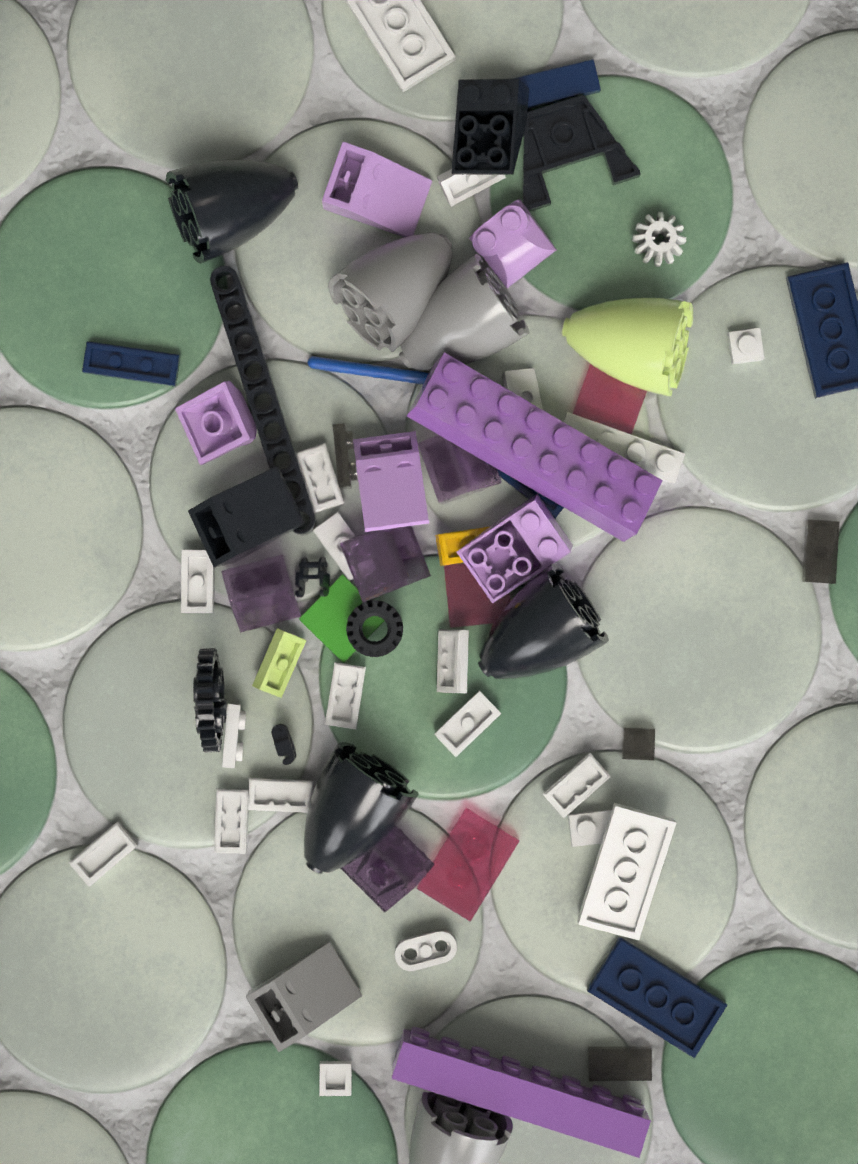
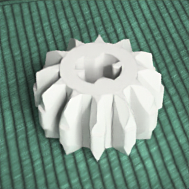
(654, 228)

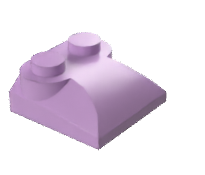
(512, 243)
(217, 422)

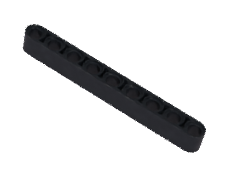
(262, 385)

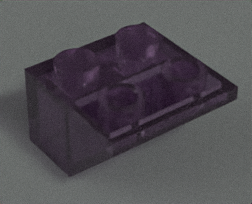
(455, 471)
(384, 561)
(261, 593)

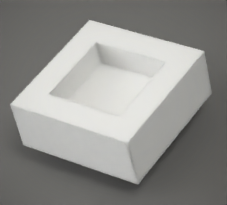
(745, 346)
(335, 1078)

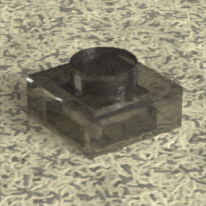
(638, 743)

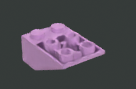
(375, 191)
(390, 481)
(515, 548)

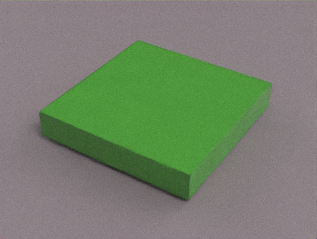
(330, 614)

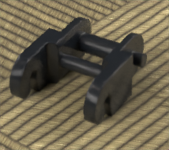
(303, 576)
(283, 743)

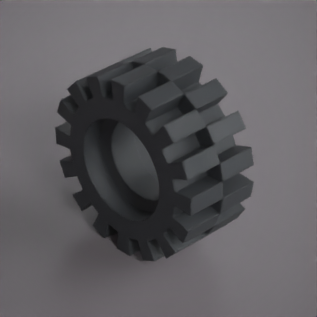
(363, 612)

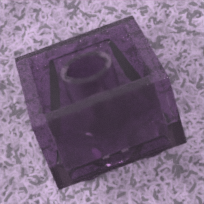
(389, 869)

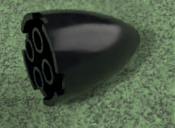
(227, 202)
(542, 629)
(353, 808)

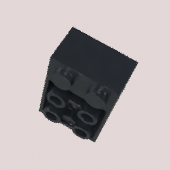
(489, 126)
(246, 517)

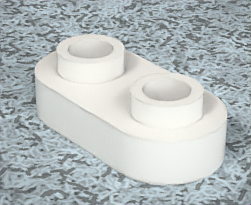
(426, 951)

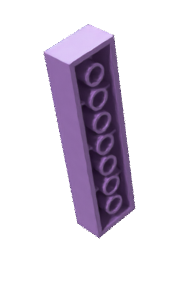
(534, 448)
(521, 1091)

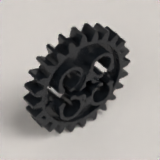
(209, 700)

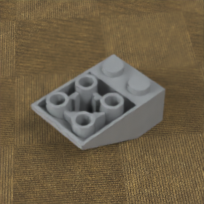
(303, 996)

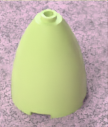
(634, 340)

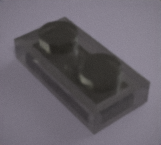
(343, 443)
(820, 551)
(620, 1063)

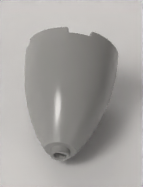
(391, 287)
(465, 318)
(457, 1132)

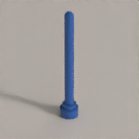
(367, 370)

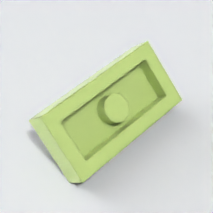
(279, 663)

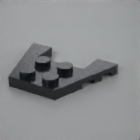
(564, 136)

